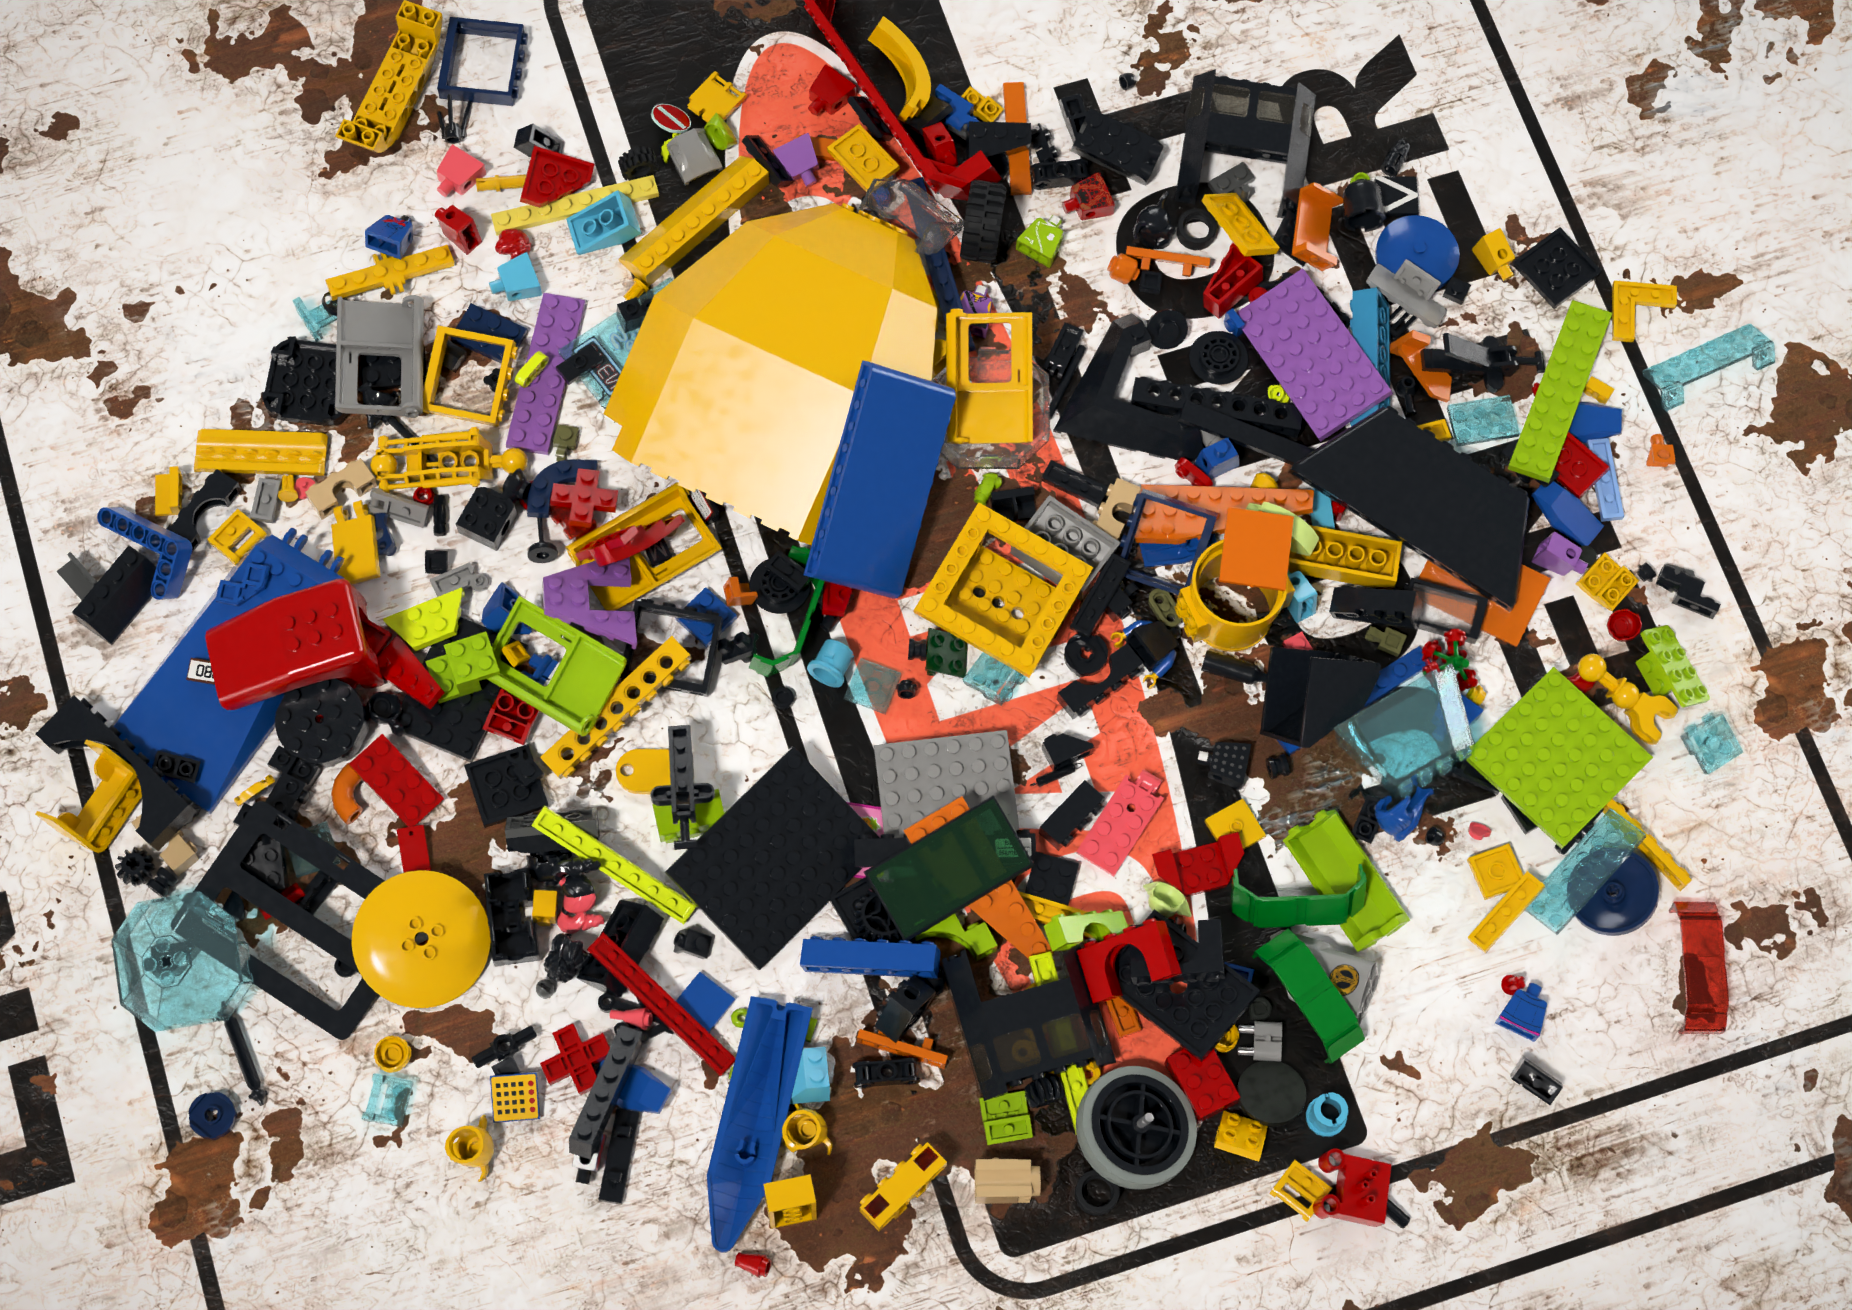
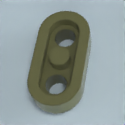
(1165, 609)

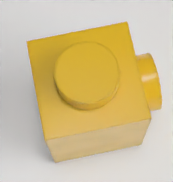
(544, 907)

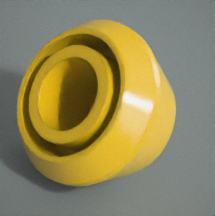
(1263, 480)

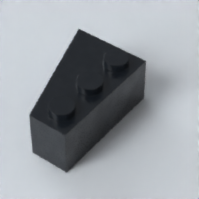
(997, 138)

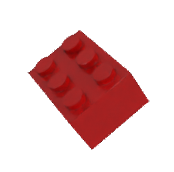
(1203, 1083)

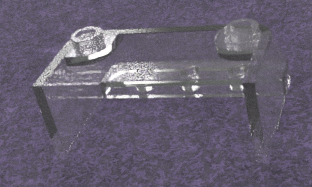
(915, 210)

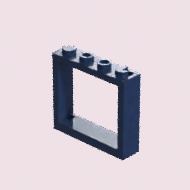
(481, 28)
(1133, 522)

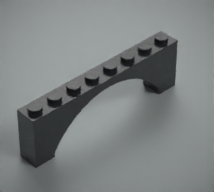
(162, 807)

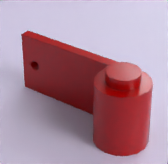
(413, 849)

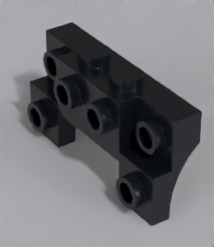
(291, 788)

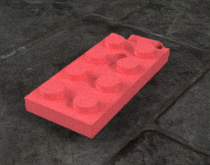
(1117, 828)

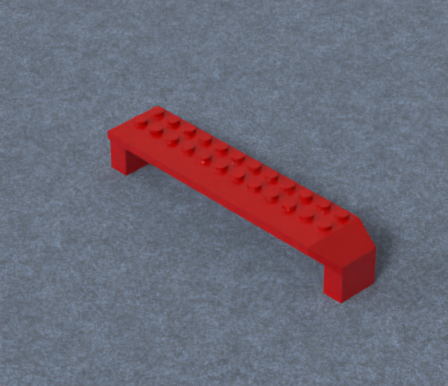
(942, 178)

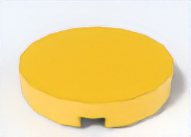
(254, 790)

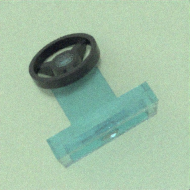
(317, 317)

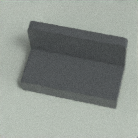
(77, 577)

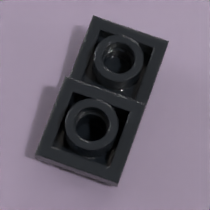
(177, 766)
(1366, 823)

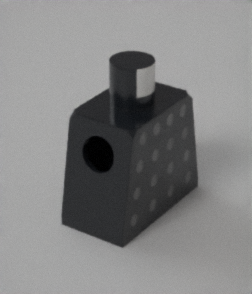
(1227, 763)

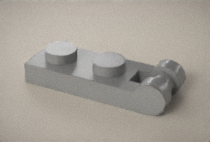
(398, 508)

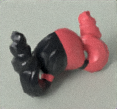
(578, 894)

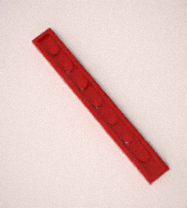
(661, 1004)

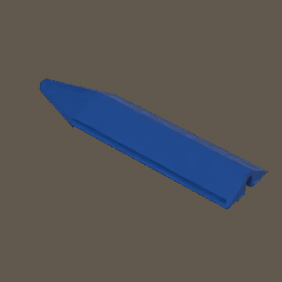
(754, 1115)

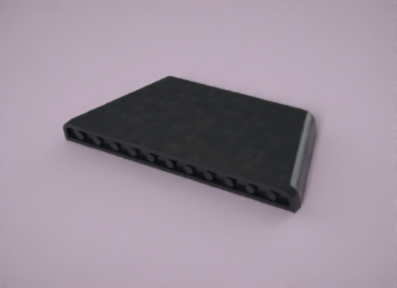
(1426, 499)

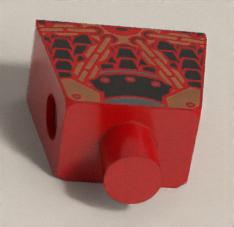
(1090, 199)

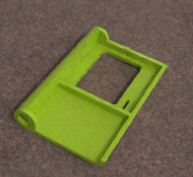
(580, 681)

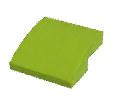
(1006, 1118)

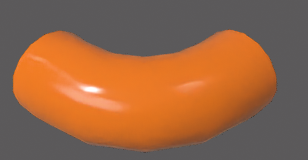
(343, 795)

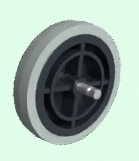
(1136, 1127)

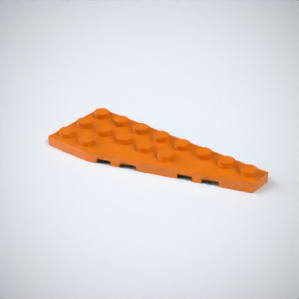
(1174, 526)
(1000, 908)

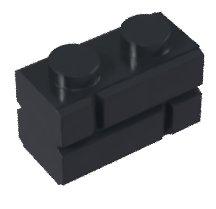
(1536, 1080)

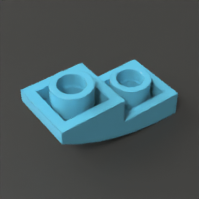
(1322, 511)

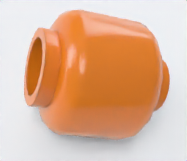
(1123, 268)

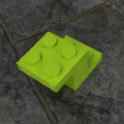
(463, 666)

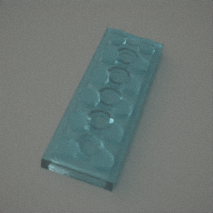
(1585, 870)

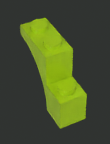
(976, 939)

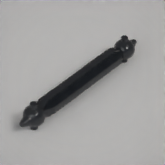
(244, 1060)

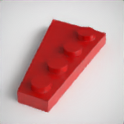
(835, 599)

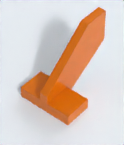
(1409, 347)

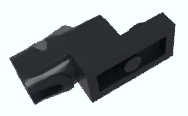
(1687, 590)

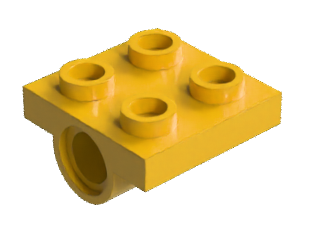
(1240, 1136)

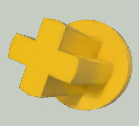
(636, 290)
(288, 493)

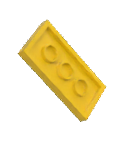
(1240, 224)

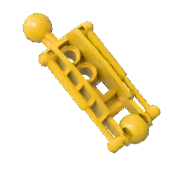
(385, 465)

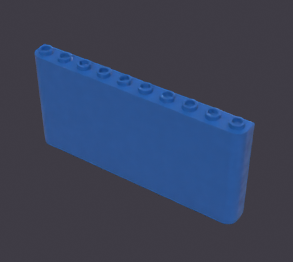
(880, 481)

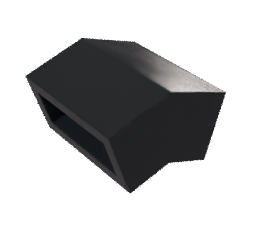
(453, 356)

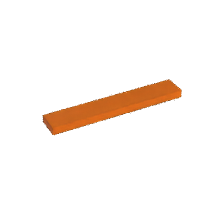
(1019, 162)

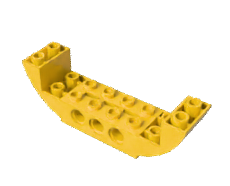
(397, 80)

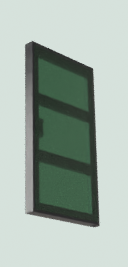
(949, 868)

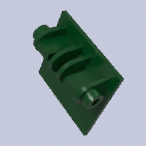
(945, 654)

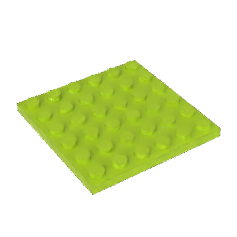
(1558, 757)

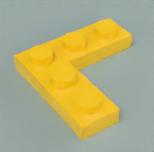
(1627, 295)

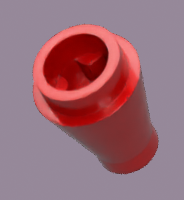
(753, 1263)

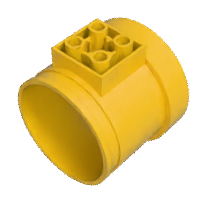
(1217, 632)

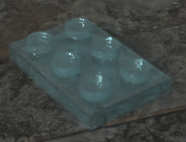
(1483, 420)

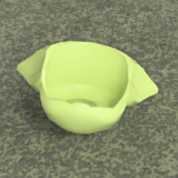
(1166, 899)

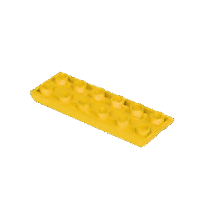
(261, 452)

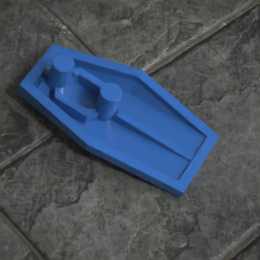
(1595, 422)
(1567, 513)
(1171, 554)
(642, 1091)

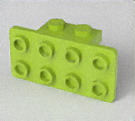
(1668, 668)

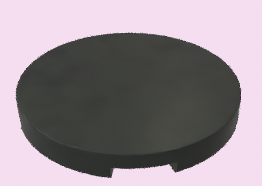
(1271, 1093)

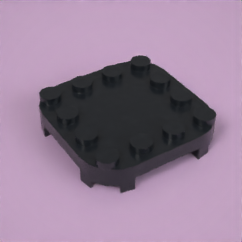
(302, 383)

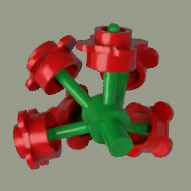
(1432, 652)

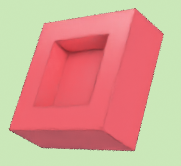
(1297, 642)

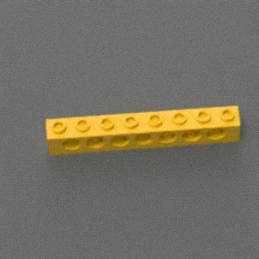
(620, 695)

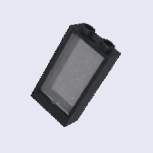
(1448, 609)

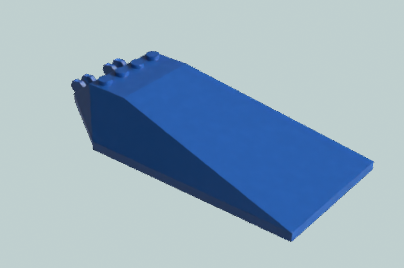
(186, 714)

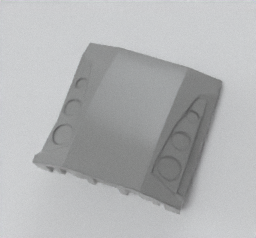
(693, 155)

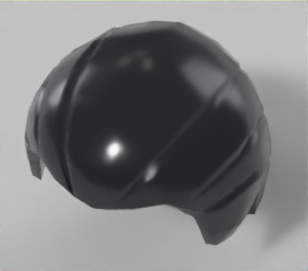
(385, 710)

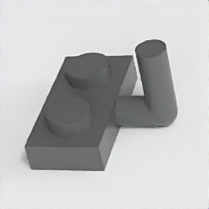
(1233, 181)

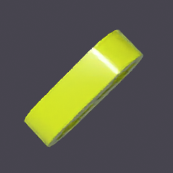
(531, 369)

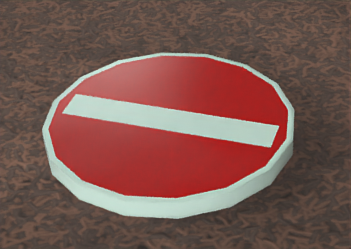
(671, 118)

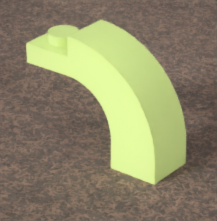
(1303, 536)

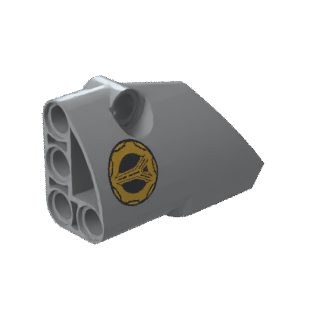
(1351, 975)

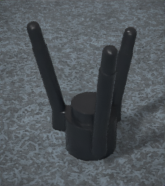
(452, 132)

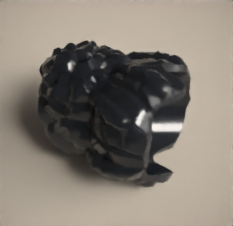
(565, 958)

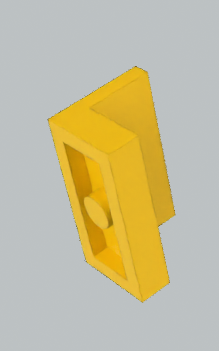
(168, 492)

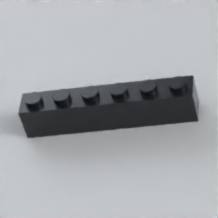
(605, 1092)

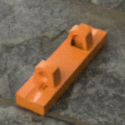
(1187, 261)
(903, 1049)

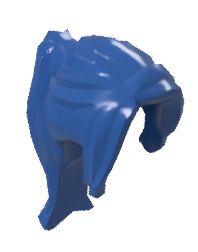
(1404, 816)

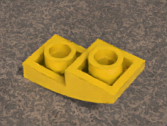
(984, 108)

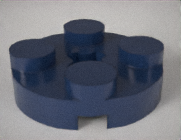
(215, 1128)

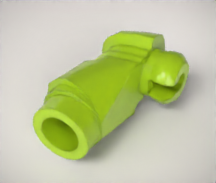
(984, 489)

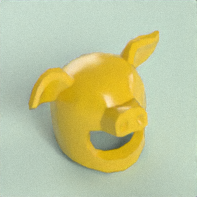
(805, 1130)
(473, 1146)

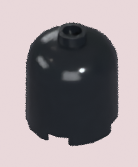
(1363, 205)

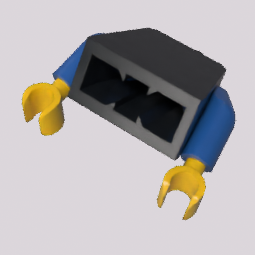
(1152, 644)

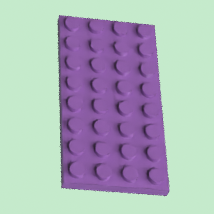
(1312, 355)

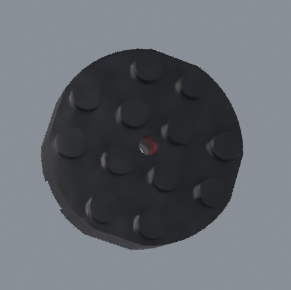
(326, 742)

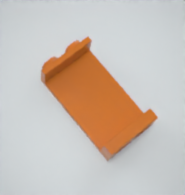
(1313, 226)

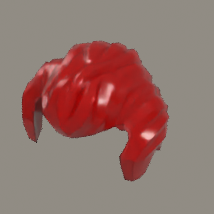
(513, 243)

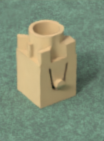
(1005, 1181)

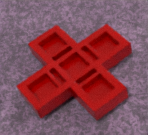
(584, 498)
(575, 1058)

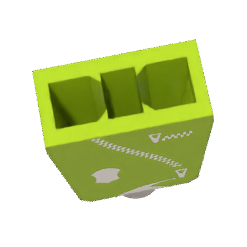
(1041, 240)

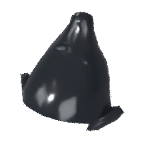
(375, 397)

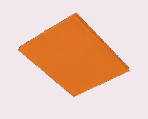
(1256, 549)

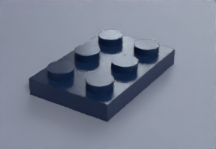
(485, 322)

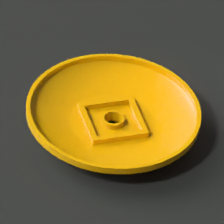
(387, 946)

